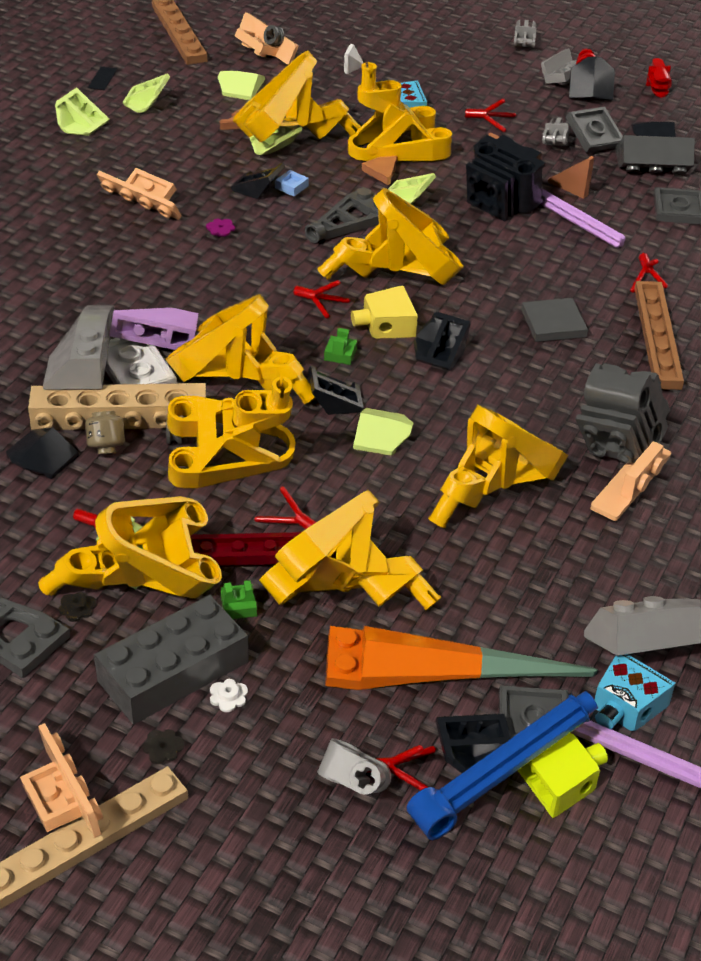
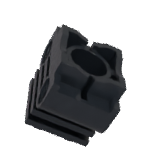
(504, 177)

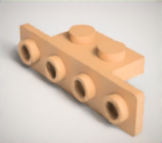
(252, 36)
(145, 189)
(630, 482)
(57, 792)

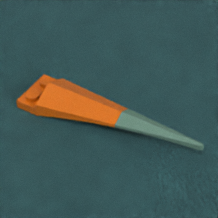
(390, 658)

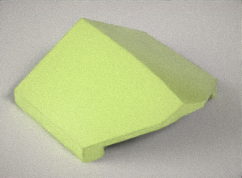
(240, 84)
(144, 95)
(78, 114)
(279, 139)
(412, 188)
(381, 431)

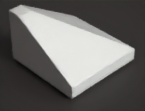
(352, 60)

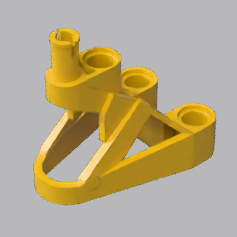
(290, 96)
(392, 120)
(401, 241)
(223, 351)
(250, 413)
(511, 450)
(162, 564)
(308, 565)

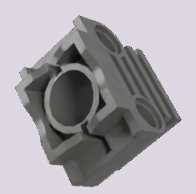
(622, 412)

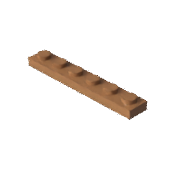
(180, 31)
(658, 334)

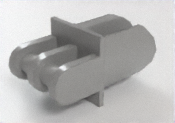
(525, 35)
(556, 133)

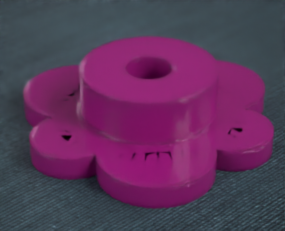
(220, 227)

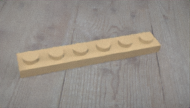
(75, 842)

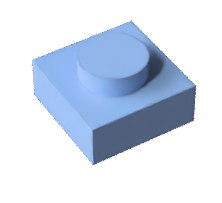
(291, 183)

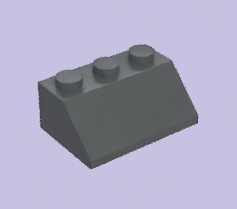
(655, 153)

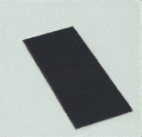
(102, 78)

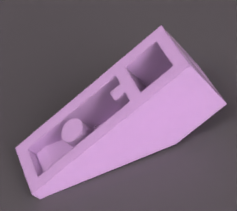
(155, 326)

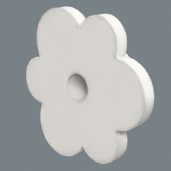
(228, 695)

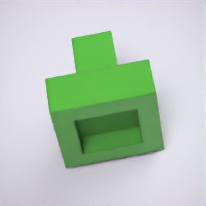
(340, 348)
(239, 600)

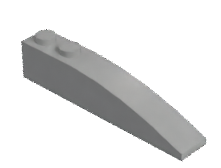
(82, 352)
(646, 625)

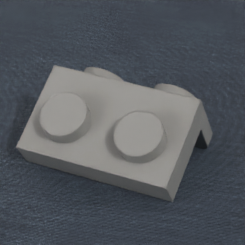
(558, 67)

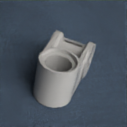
(349, 765)

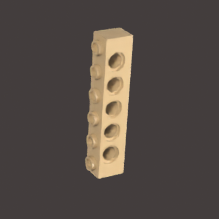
(138, 404)

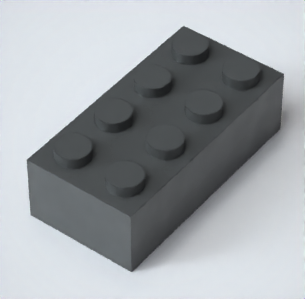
(171, 659)

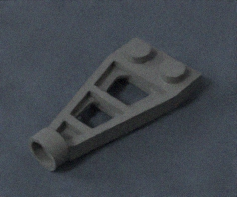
(361, 200)
(34, 643)

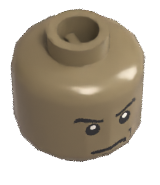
(105, 431)

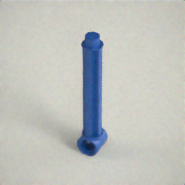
(437, 808)

